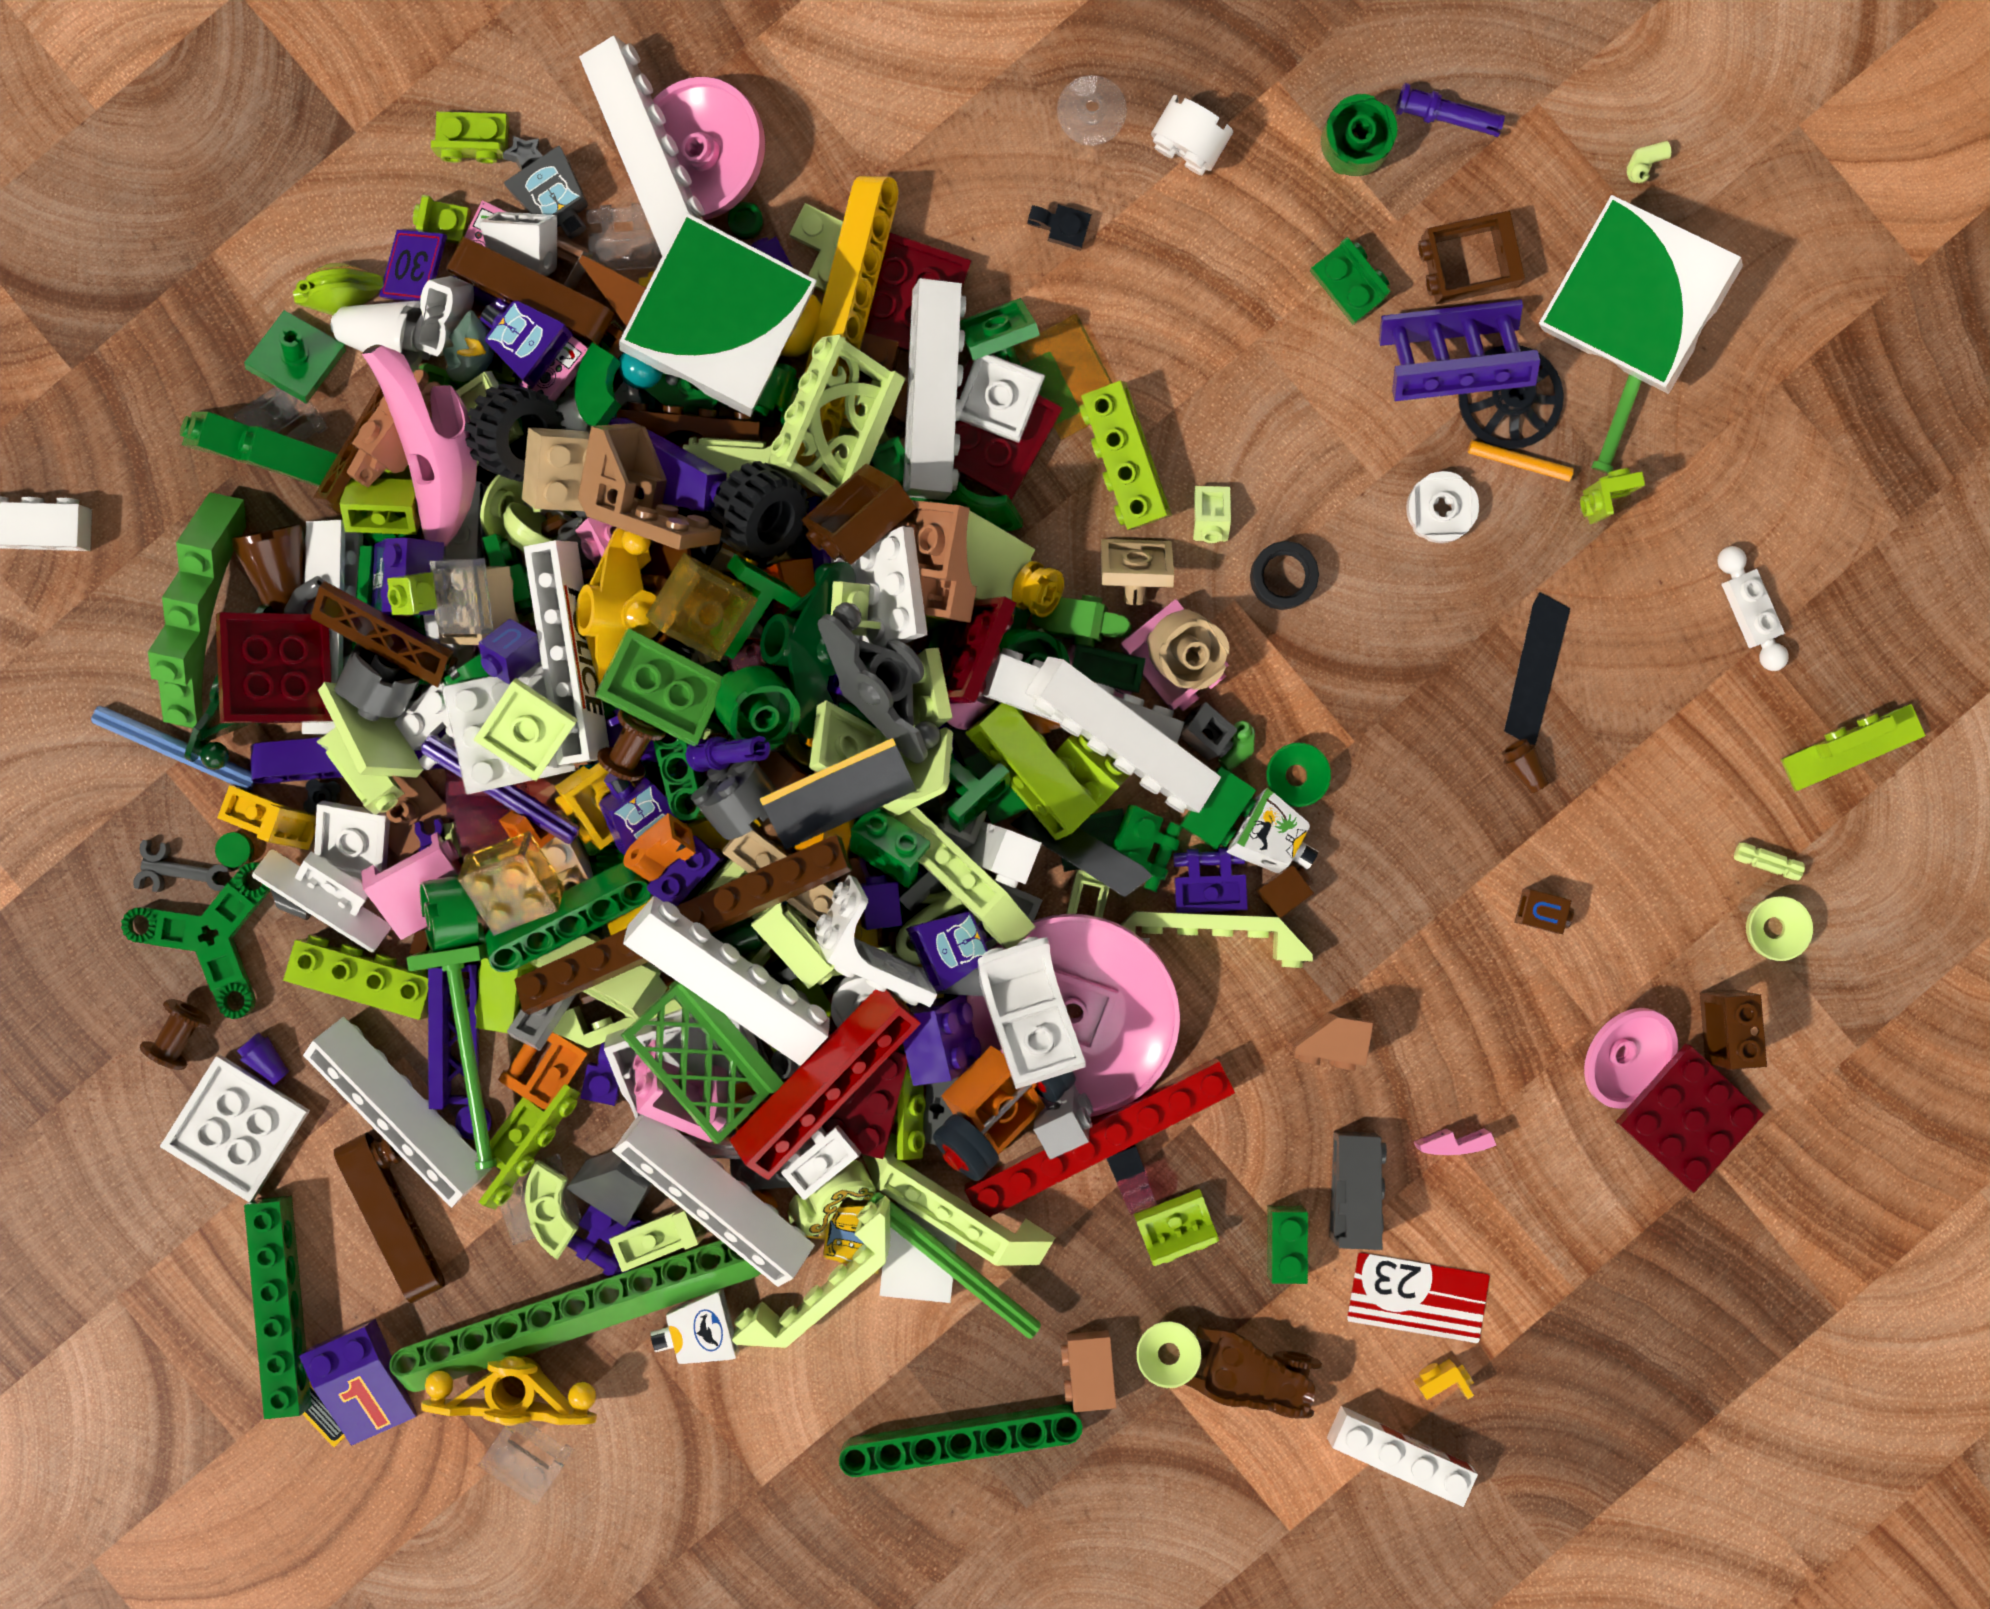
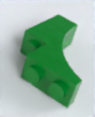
(256, 447)

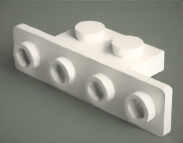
(325, 894)

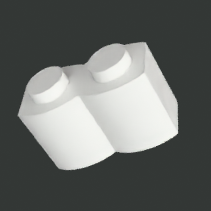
(442, 307)

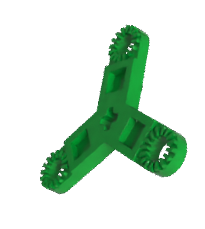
(219, 960)

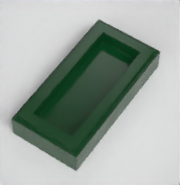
(1109, 667)

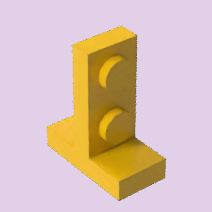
(268, 818)

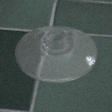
(1091, 126)

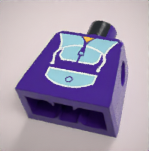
(525, 339)
(632, 809)
(949, 947)

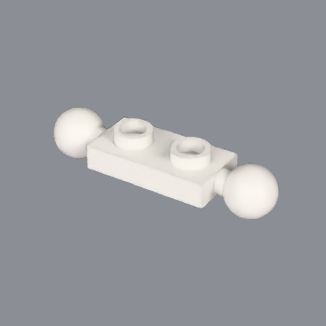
(1753, 608)

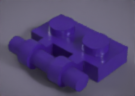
(1209, 892)
(602, 1228)

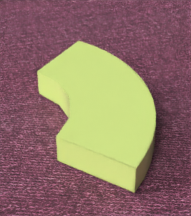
(546, 1209)

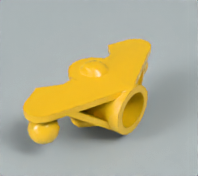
(615, 599)
(503, 1407)

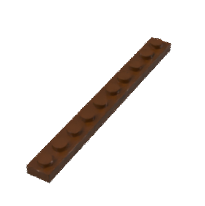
(712, 909)

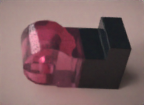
(1132, 1180)

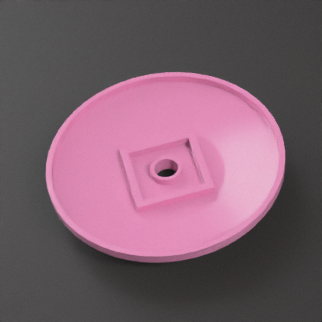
(1126, 1004)

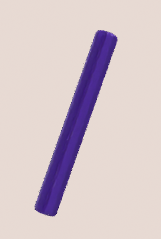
(508, 795)

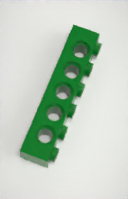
(277, 1306)

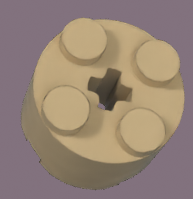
(1191, 631)

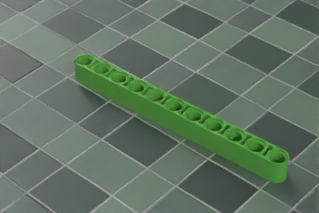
(563, 1316)

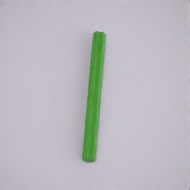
(961, 1270)

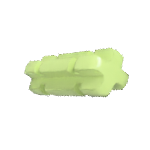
(1769, 861)

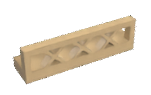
(756, 851)

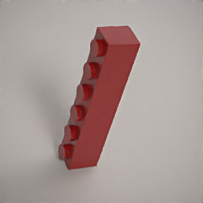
(824, 1082)

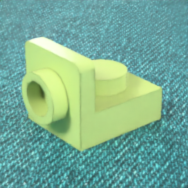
(1212, 513)
(858, 595)

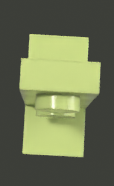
(656, 1239)

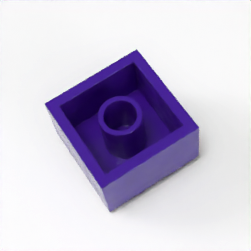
(943, 1041)

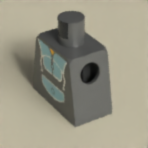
(551, 189)

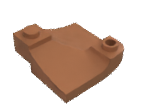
(942, 559)

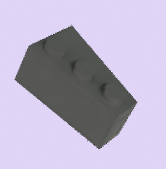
(1357, 1190)

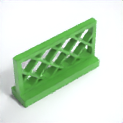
(730, 1044)

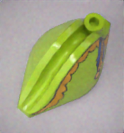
(337, 286)

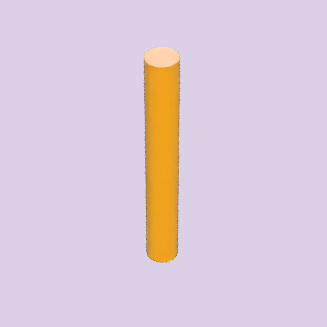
(1520, 460)

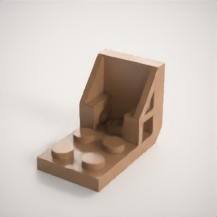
(614, 469)

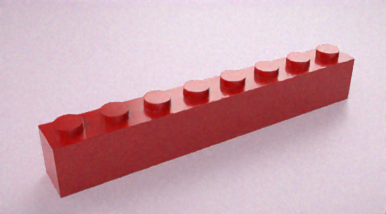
(1107, 1136)

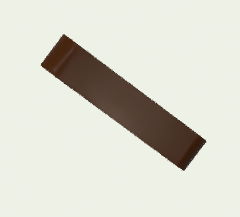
(514, 281)
(389, 1219)

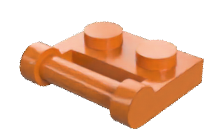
(555, 1069)

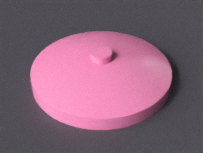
(716, 140)

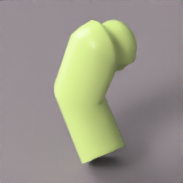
(1644, 158)

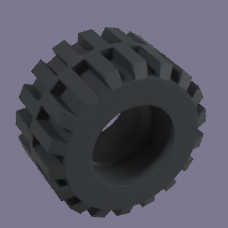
(492, 423)
(760, 511)

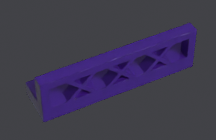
(440, 1035)

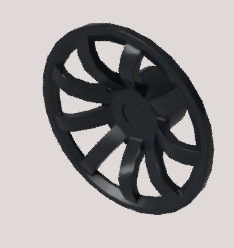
(1514, 403)

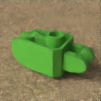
(1084, 621)

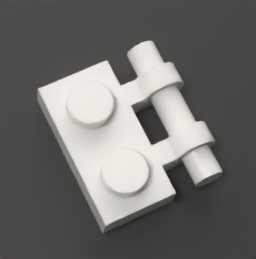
(426, 718)
(821, 1161)

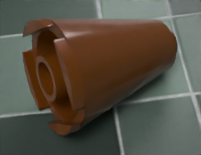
(273, 563)

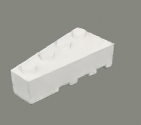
(1004, 853)

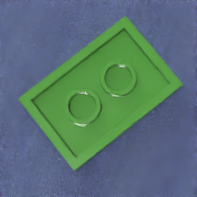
(660, 687)

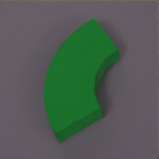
(595, 386)
(995, 510)

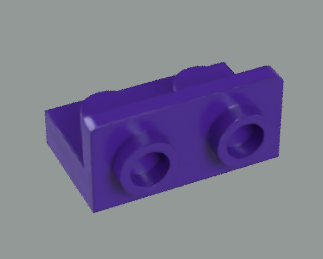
(686, 878)

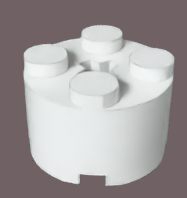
(1191, 134)

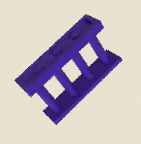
(1464, 374)

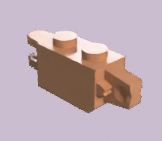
(379, 440)

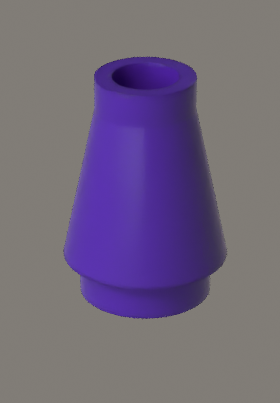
(263, 1058)

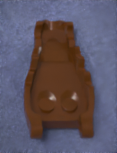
(1246, 1376)

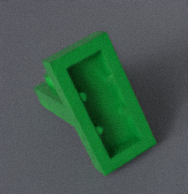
(765, 588)
(974, 792)

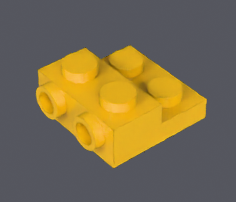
(581, 797)

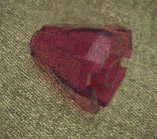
(477, 822)

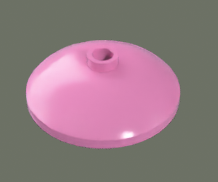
(1628, 1055)

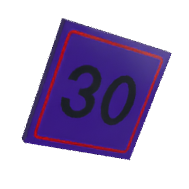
(411, 264)

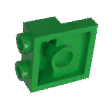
(504, 554)

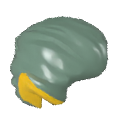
(470, 352)

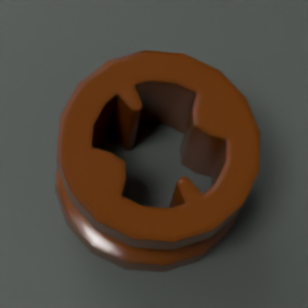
(384, 1153)

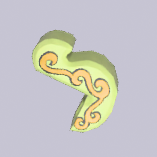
(818, 1209)

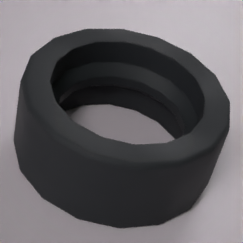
(1306, 559)

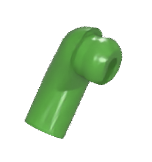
(1242, 746)

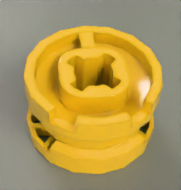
(1038, 589)

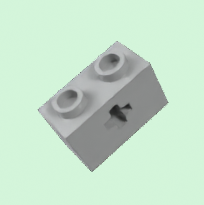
(1064, 1123)

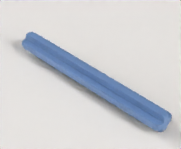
(167, 745)

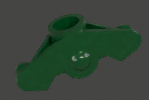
(797, 648)
(214, 754)

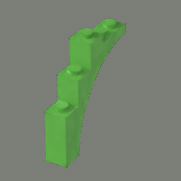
(188, 606)

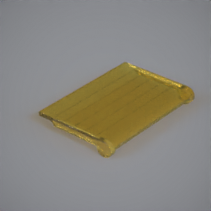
(1069, 368)

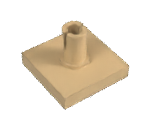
(1136, 566)

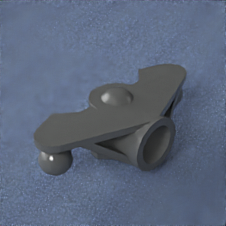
(878, 681)

